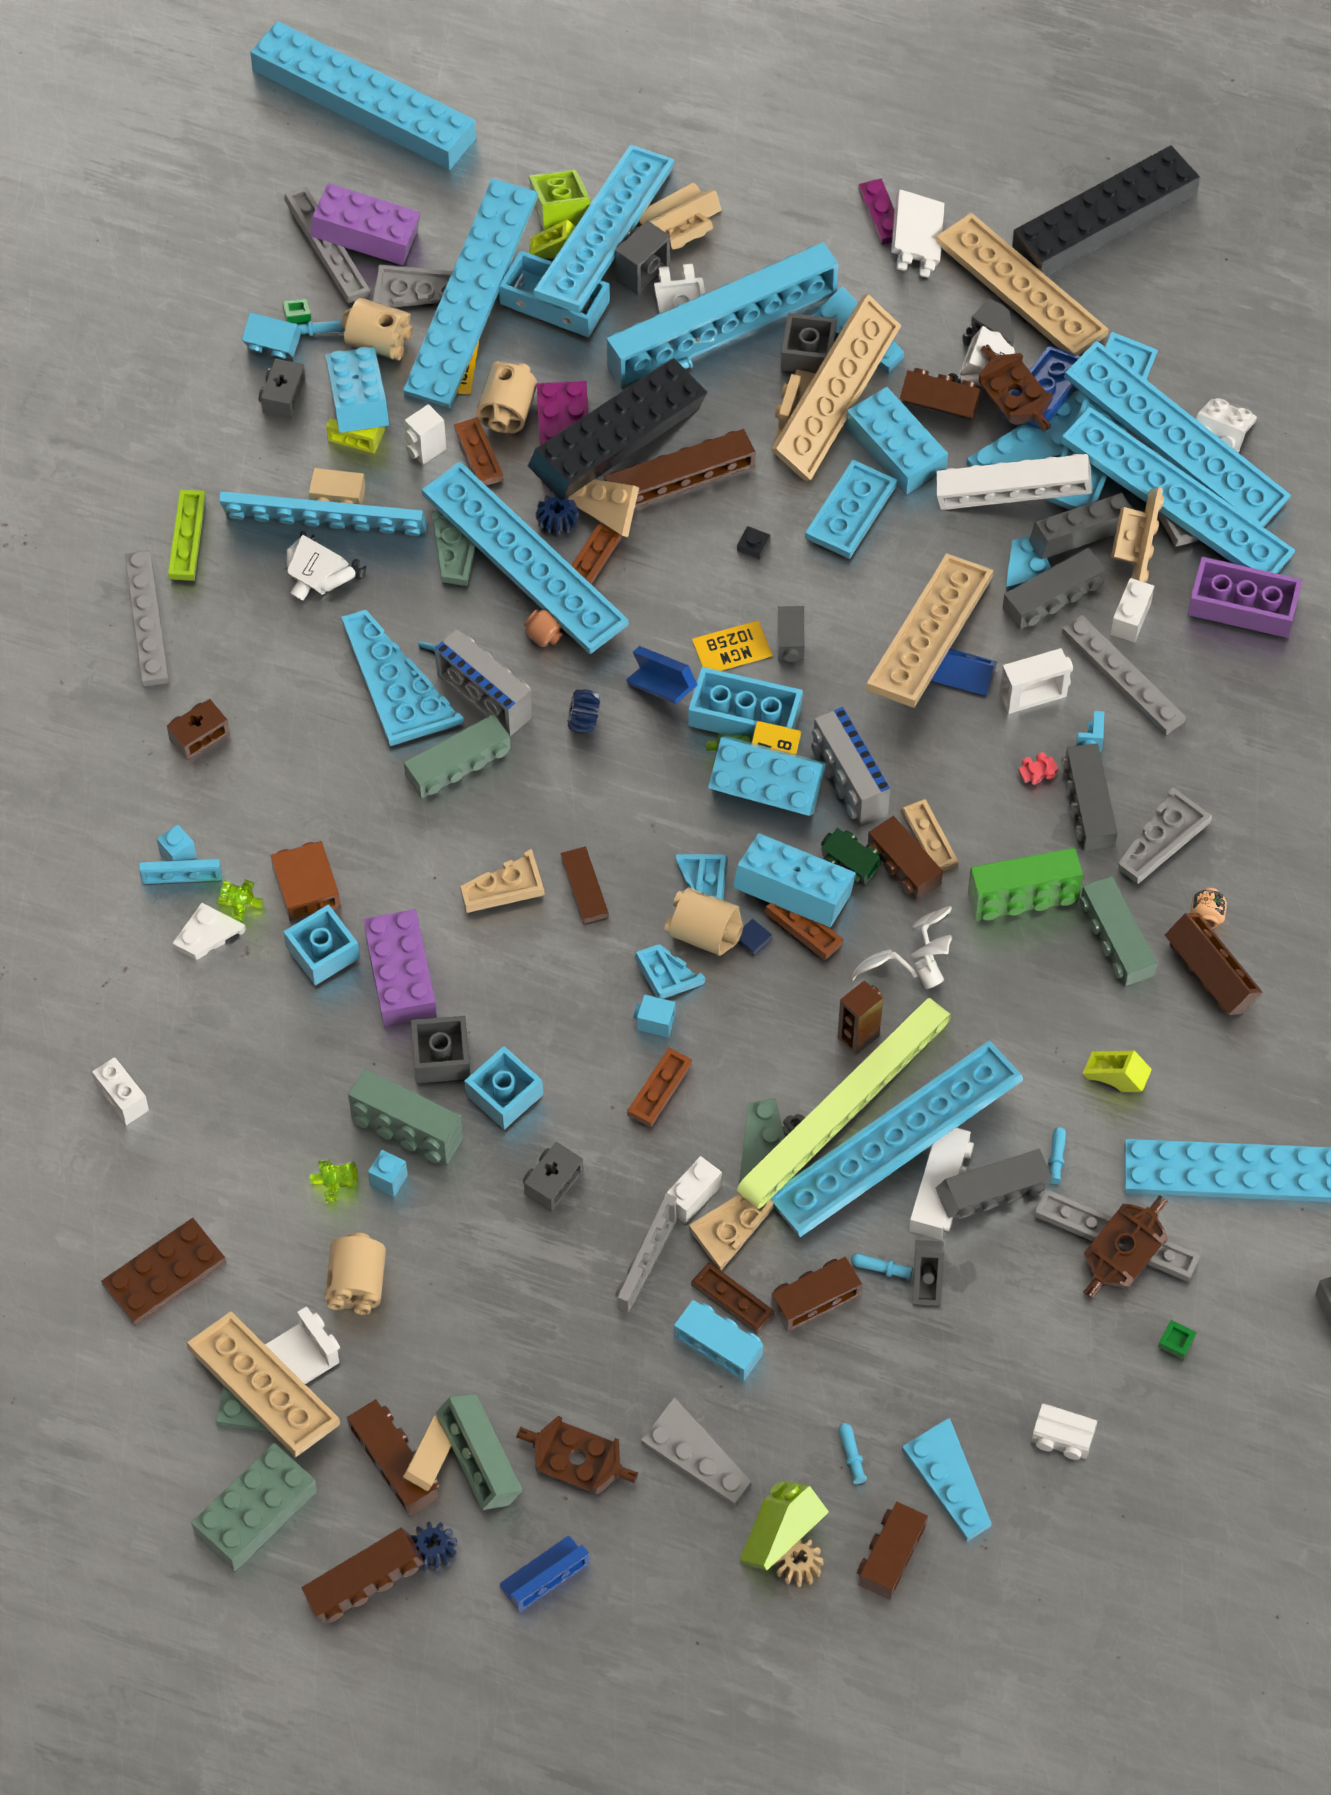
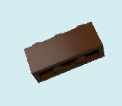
(940, 393)
(905, 858)
(860, 1017)
(816, 1293)
(892, 1550)

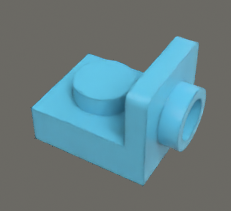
(1094, 733)

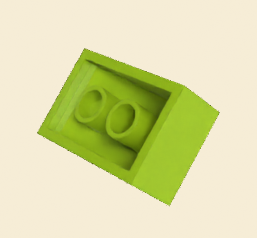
(559, 197)
(781, 1522)

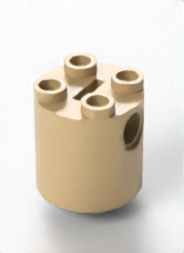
(377, 326)
(506, 397)
(705, 921)
(355, 1273)

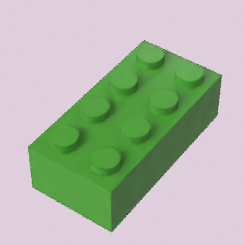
(1025, 884)

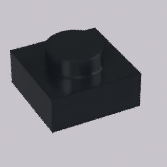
(753, 542)

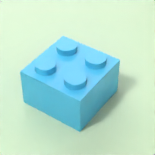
(321, 944)
(504, 1087)

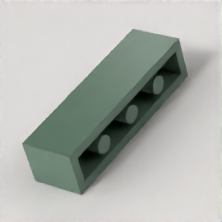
(457, 756)
(1118, 931)
(479, 1451)

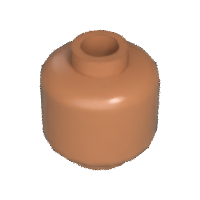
(542, 628)

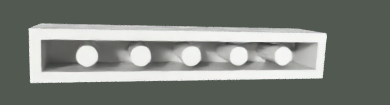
(1014, 481)

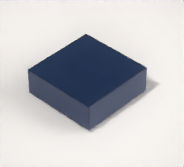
(754, 937)

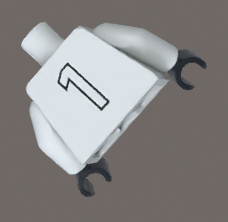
(974, 359)
(318, 567)

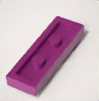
(879, 208)

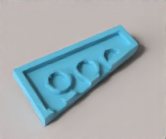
(841, 306)
(946, 1473)

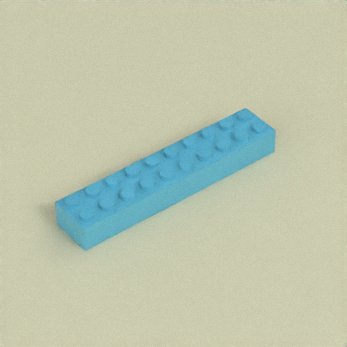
(363, 95)
(723, 314)

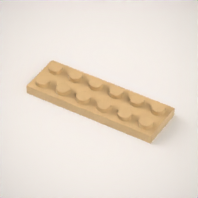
(263, 1383)

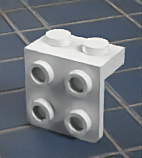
(1226, 421)
(306, 1347)

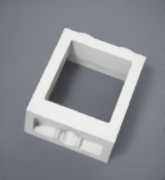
(1035, 680)

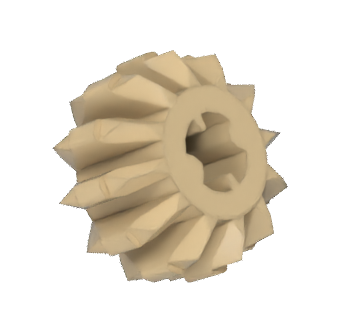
(803, 1570)

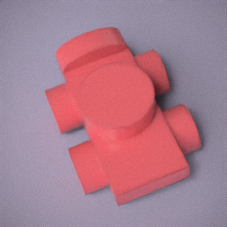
(1038, 770)

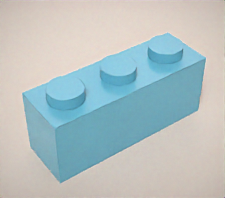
(718, 1339)

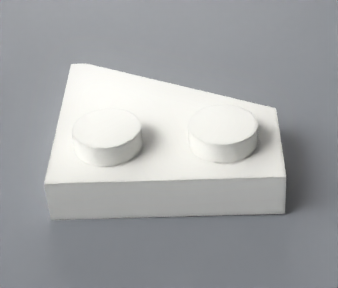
(206, 931)

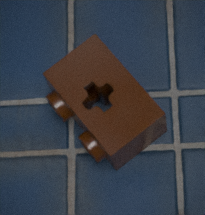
(198, 729)

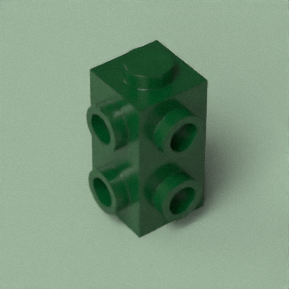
(845, 851)

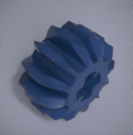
(557, 515)
(583, 711)
(439, 1553)

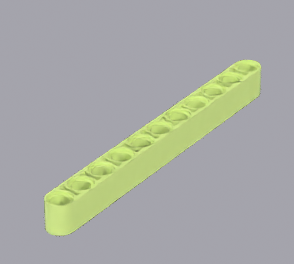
(843, 1103)

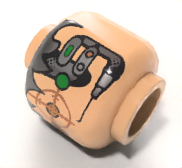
(1210, 906)

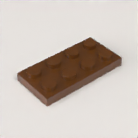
(163, 1271)

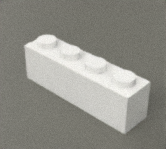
(943, 1162)

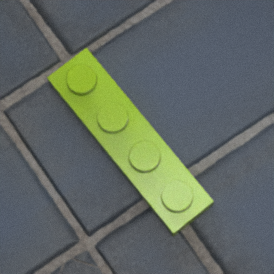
(187, 535)

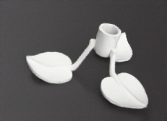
(927, 967)

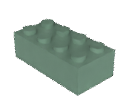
(405, 1117)
(254, 1507)

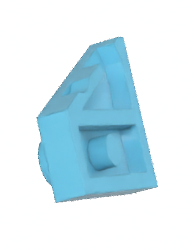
(1024, 563)
(704, 872)
(665, 972)

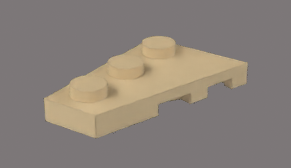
(608, 503)
(507, 885)
(728, 1228)

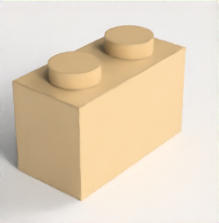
(337, 486)

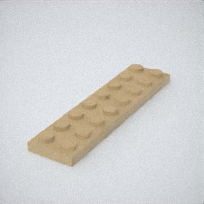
(1021, 285)
(836, 387)
(929, 630)

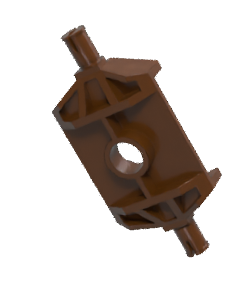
(1009, 373)
(1119, 1267)
(561, 1440)

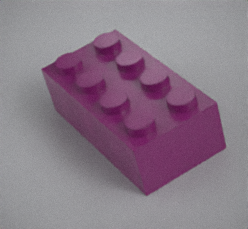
(560, 406)

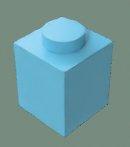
(176, 845)
(655, 1015)
(387, 1173)

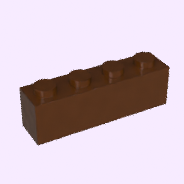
(1213, 964)
(390, 1454)
(363, 1576)

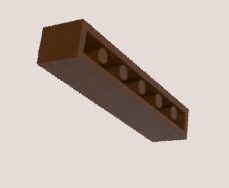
(688, 467)

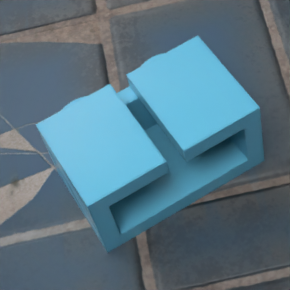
(271, 335)

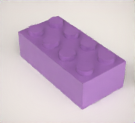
(365, 224)
(1245, 597)
(400, 967)

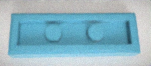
(180, 871)

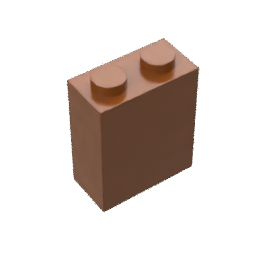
(305, 880)

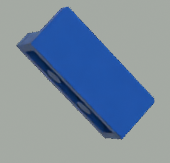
(965, 671)
(661, 676)
(545, 1573)

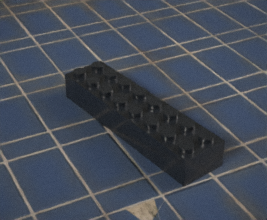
(1106, 211)
(617, 429)

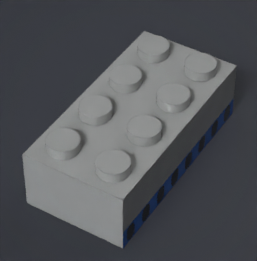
(483, 681)
(850, 767)

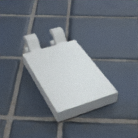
(915, 231)
(672, 293)

